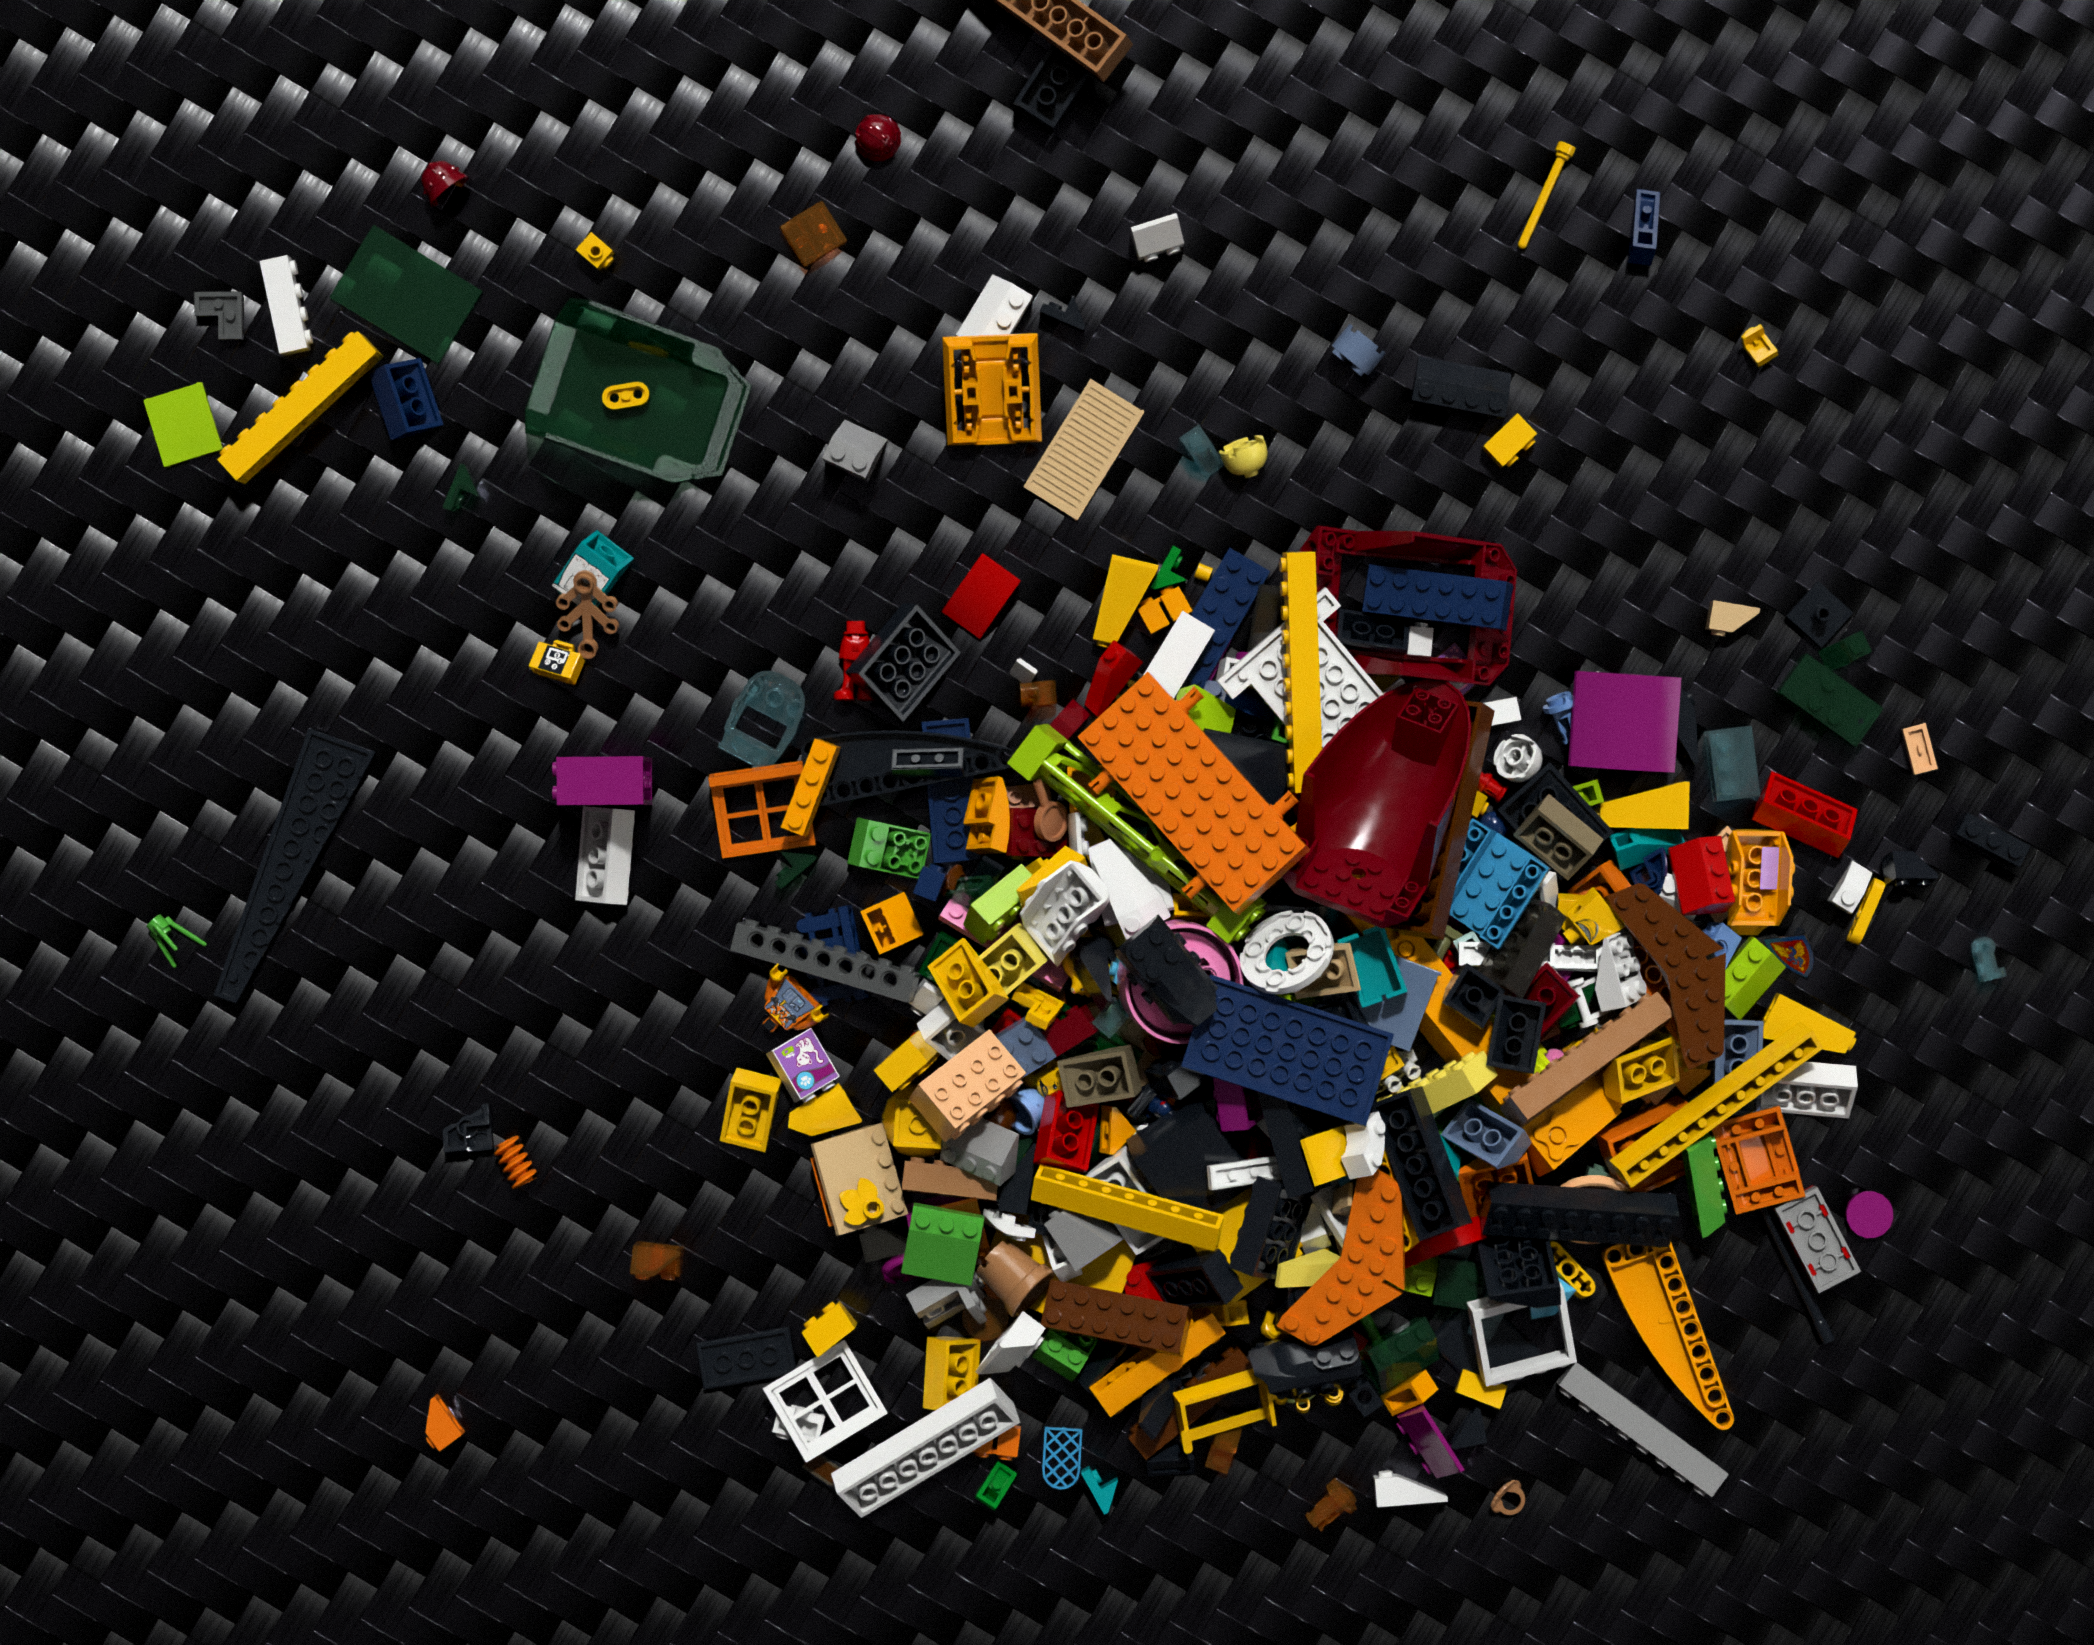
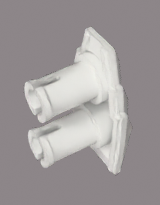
(1410, 1069)

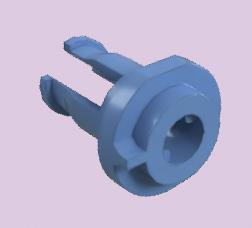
(1561, 707)

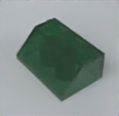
(1400, 1353)

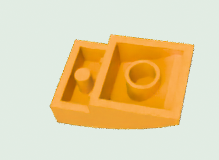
(988, 816)

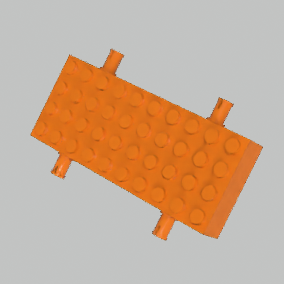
(1193, 793)

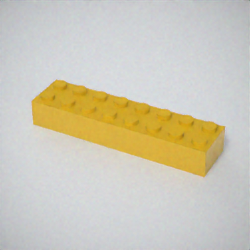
(300, 407)

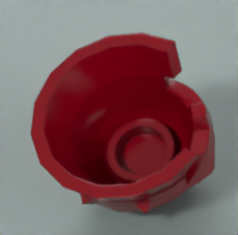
(877, 137)
(439, 177)

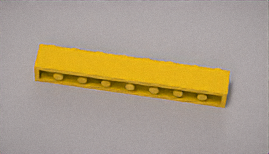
(1127, 1207)

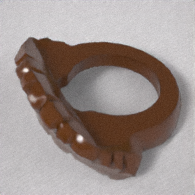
(951, 879)

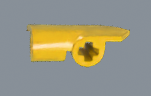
(824, 1113)

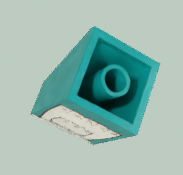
(598, 556)

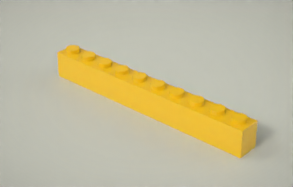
(1301, 663)
(1716, 1104)

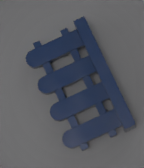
(849, 939)

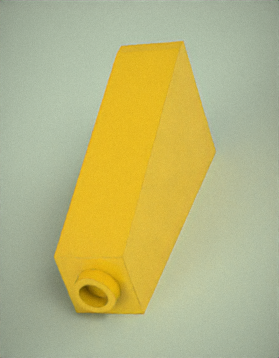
(1786, 1013)

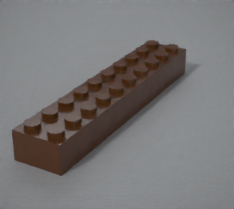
(1433, 909)

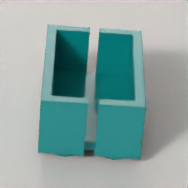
(1375, 966)

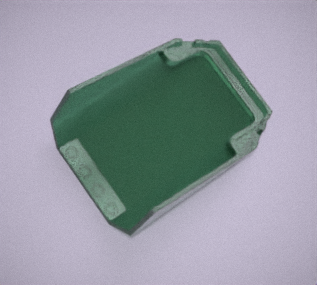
(691, 404)

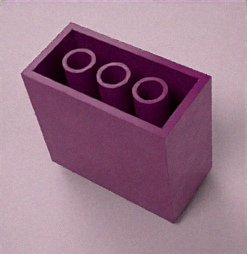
(603, 780)

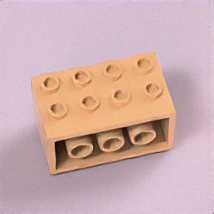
(968, 1086)

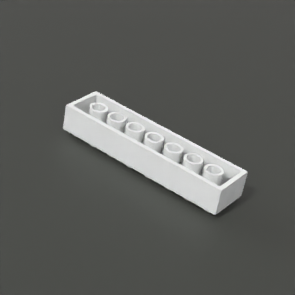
(925, 1447)

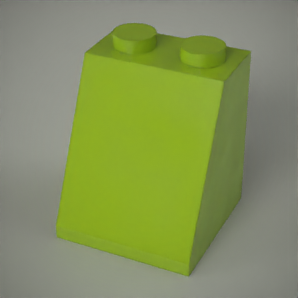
(1210, 711)

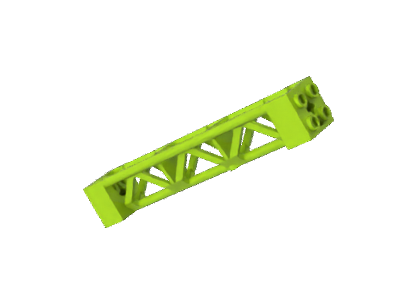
(1039, 760)

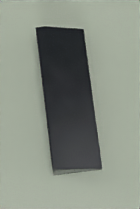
(928, 763)

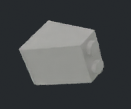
(854, 450)
(1081, 1236)

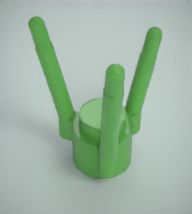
(161, 928)

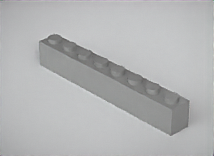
(1642, 1428)

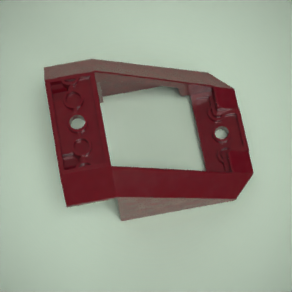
(1487, 647)

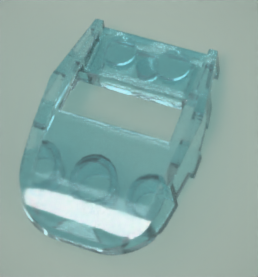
(773, 696)

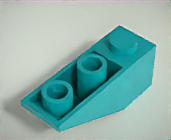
(1634, 844)

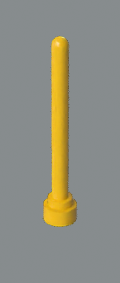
(1563, 153)

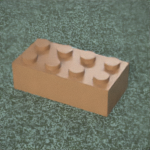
(945, 1181)

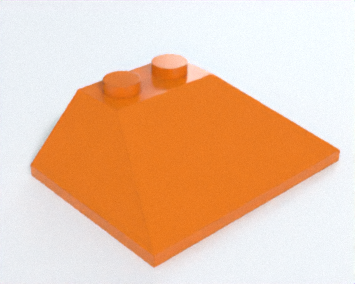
(1758, 1160)

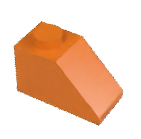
(441, 1425)

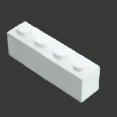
(285, 305)

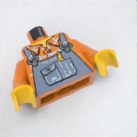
(789, 1003)

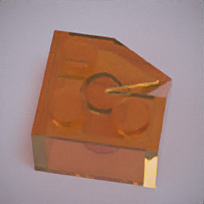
(655, 1259)

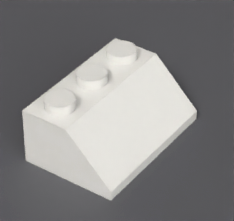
(996, 309)
(1013, 1346)

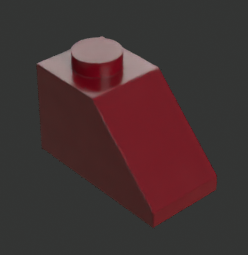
(1070, 719)

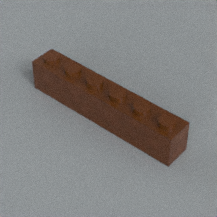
(1232, 1362)

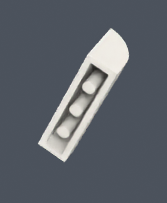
(1179, 652)

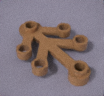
(587, 610)

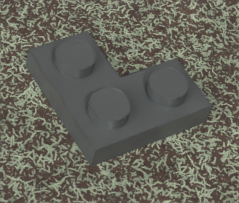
(225, 306)

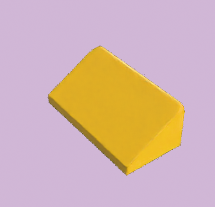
(1472, 1386)

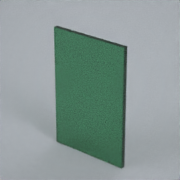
(406, 294)

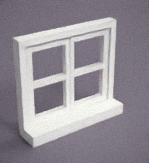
(842, 1429)

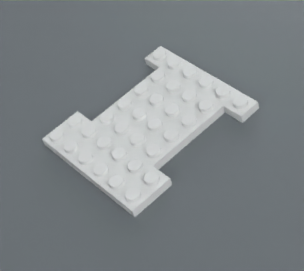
(1343, 682)

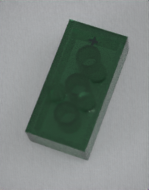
(1829, 700)

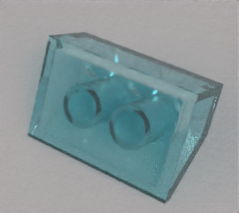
(1732, 763)

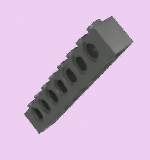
(744, 943)

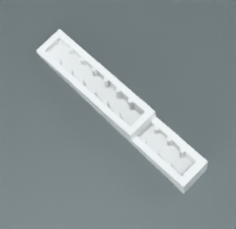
(1561, 957)

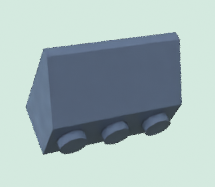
(1487, 1135)

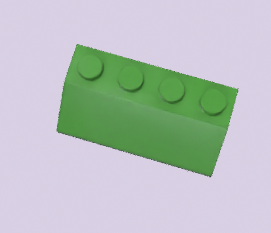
(1704, 1185)

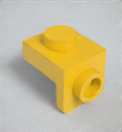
(1758, 345)

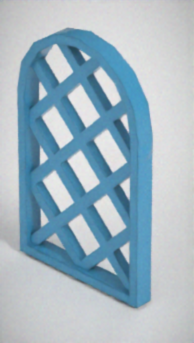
(1061, 1463)

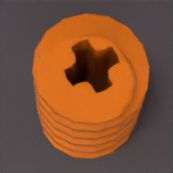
(515, 1162)

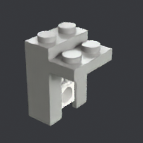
(942, 1299)

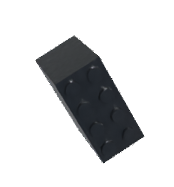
(1176, 1155)

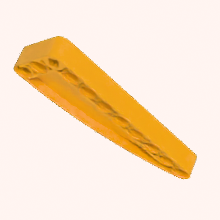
(1652, 1310)

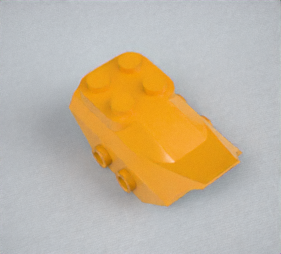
(1753, 906)

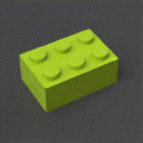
(996, 907)

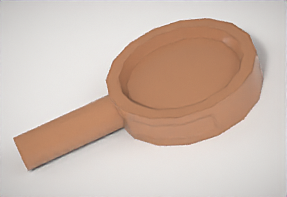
(1050, 817)

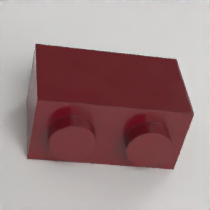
(1070, 1030)

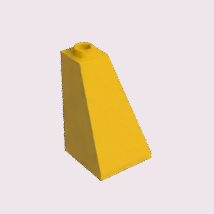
(1122, 593)
(1652, 809)

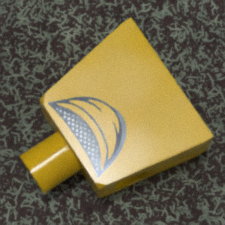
(1591, 919)

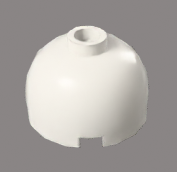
(1518, 758)

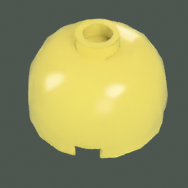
(1245, 456)

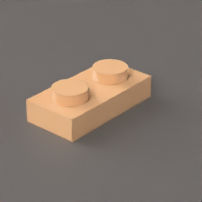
(1919, 749)

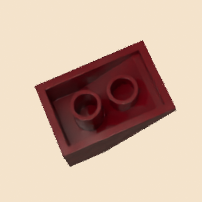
(1554, 990)

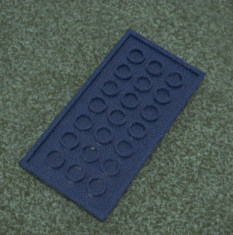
(1289, 1052)

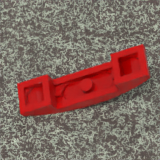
(1445, 1243)

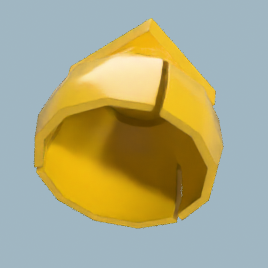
(907, 1127)

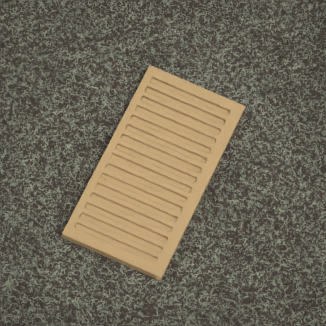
(1083, 449)

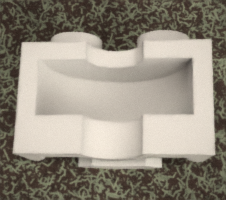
(809, 1424)

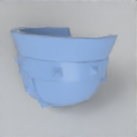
(1030, 1107)

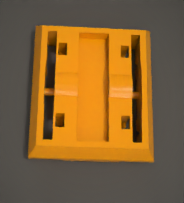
(992, 389)

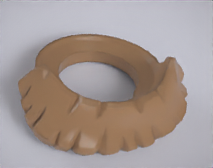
(1497, 1504)

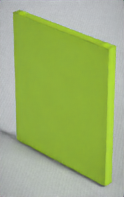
(183, 424)

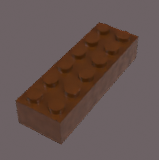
(1116, 1318)

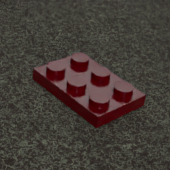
(1023, 838)

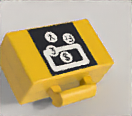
(557, 662)

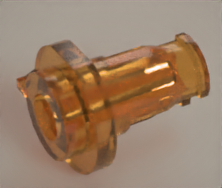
(1332, 1505)

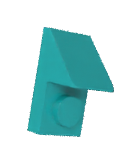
(1102, 1494)

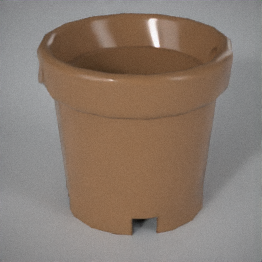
(1014, 1277)

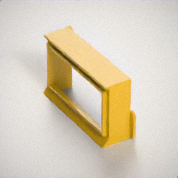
(1216, 1388)

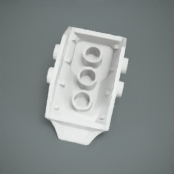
(1064, 908)

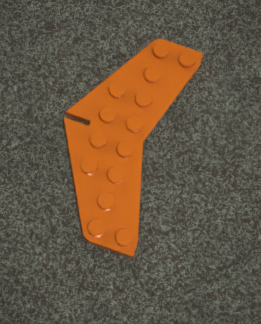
(1356, 1281)

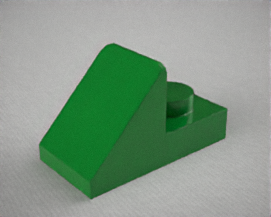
(1165, 577)
(995, 1485)

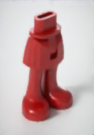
(852, 644)

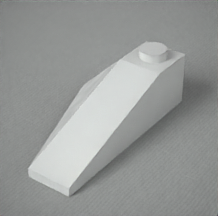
(1131, 894)

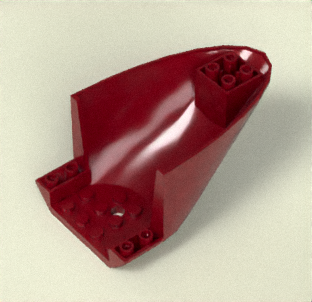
(1382, 803)

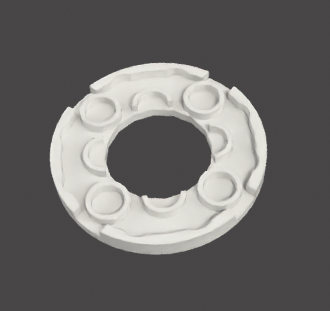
(1274, 928)

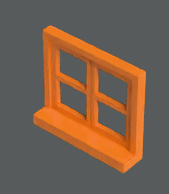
(755, 776)

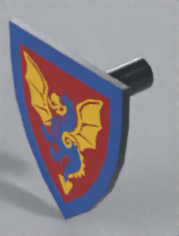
(1793, 951)

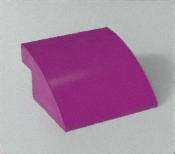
(1624, 721)

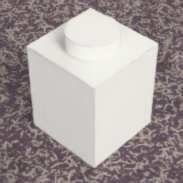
(1420, 640)

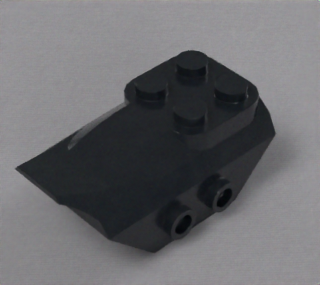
(1168, 973)
(1303, 1370)

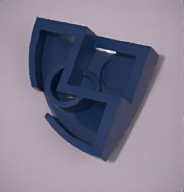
(1652, 871)

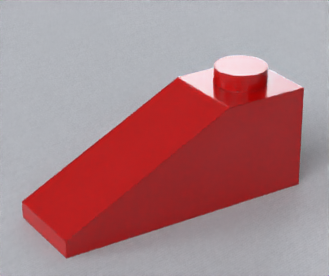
(1111, 675)

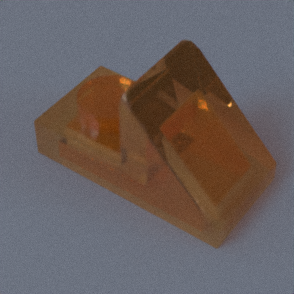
(1222, 1449)

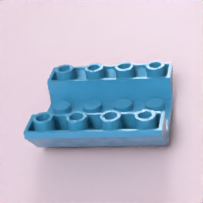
(1494, 883)

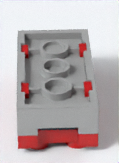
(1816, 1240)

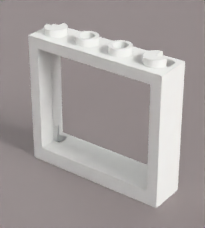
(1484, 1308)

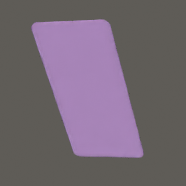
(1769, 868)

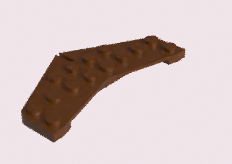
(1680, 952)

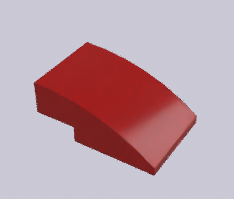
(981, 596)

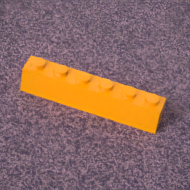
(1149, 1368)

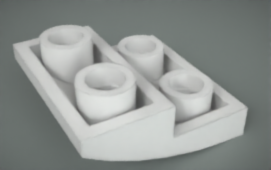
(1076, 827)

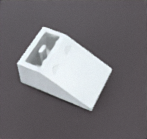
(1619, 973)

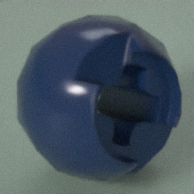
(1495, 822)

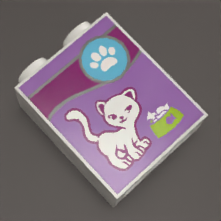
(803, 1066)

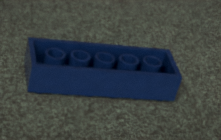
(1438, 597)

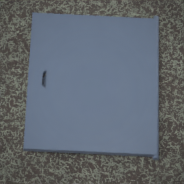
(1405, 1011)

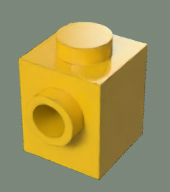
(596, 252)

